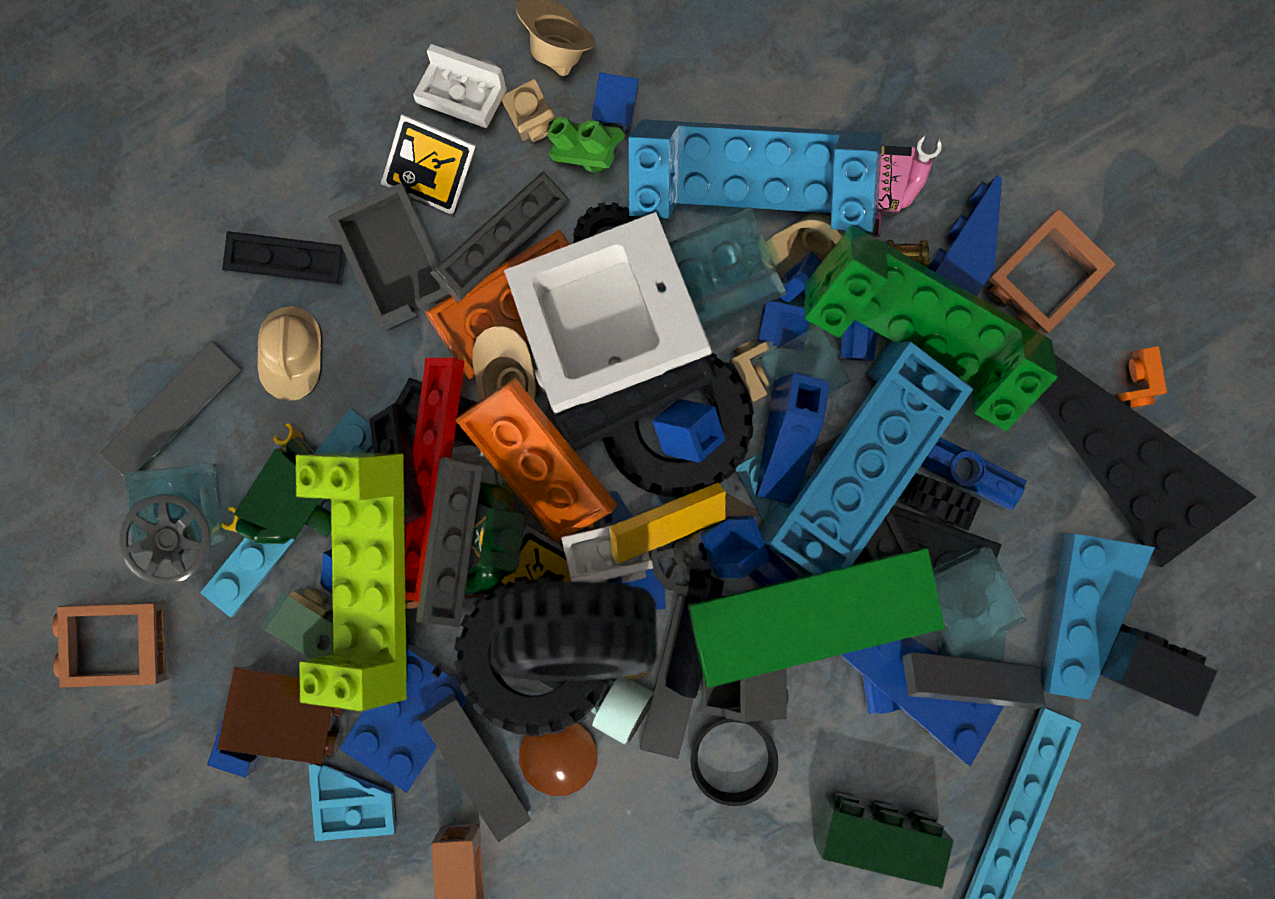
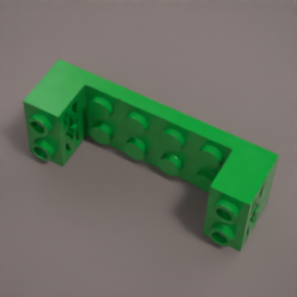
(910, 303)

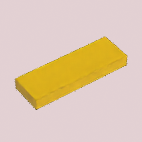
(667, 523)

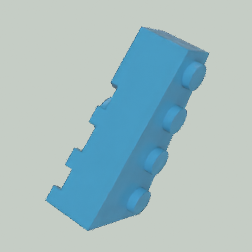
(1087, 609)

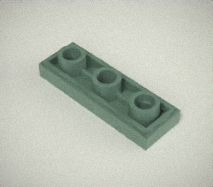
(299, 627)

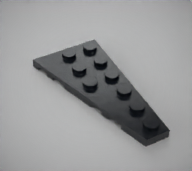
(1147, 476)

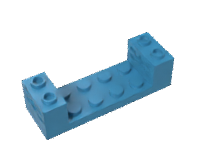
(755, 169)
(868, 462)

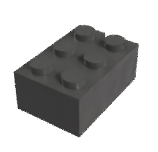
(390, 255)
(748, 699)

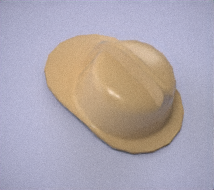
(554, 34)
(809, 234)
(289, 353)
(499, 358)

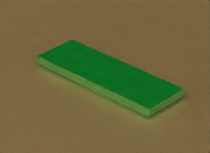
(816, 617)

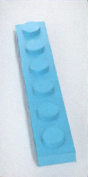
(253, 562)
(1024, 806)

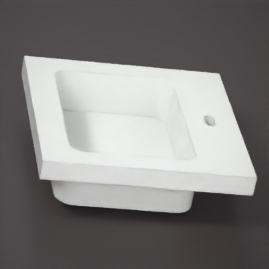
(600, 315)

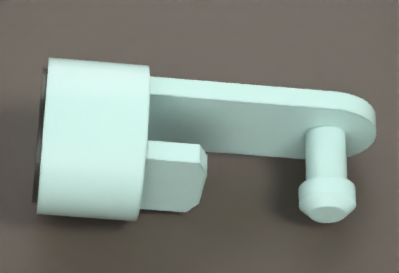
(621, 709)

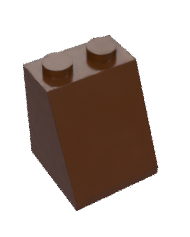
(269, 721)

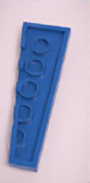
(954, 724)

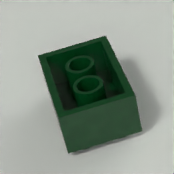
(883, 840)

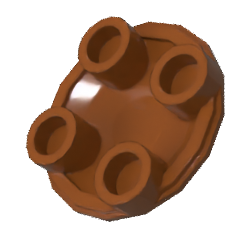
(559, 761)

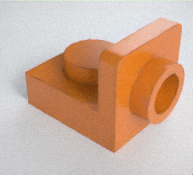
(1148, 373)

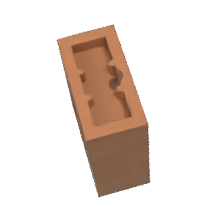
(1076, 245)
(150, 638)
(458, 863)

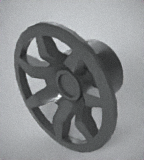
(166, 539)
(687, 554)

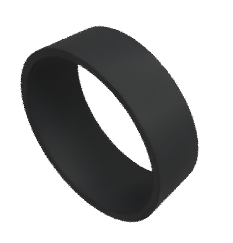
(745, 797)

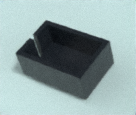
(1159, 669)

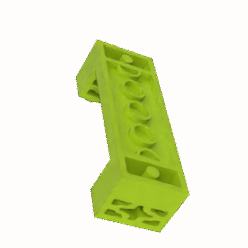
(366, 580)

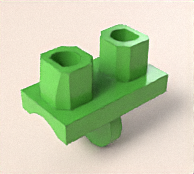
(584, 143)

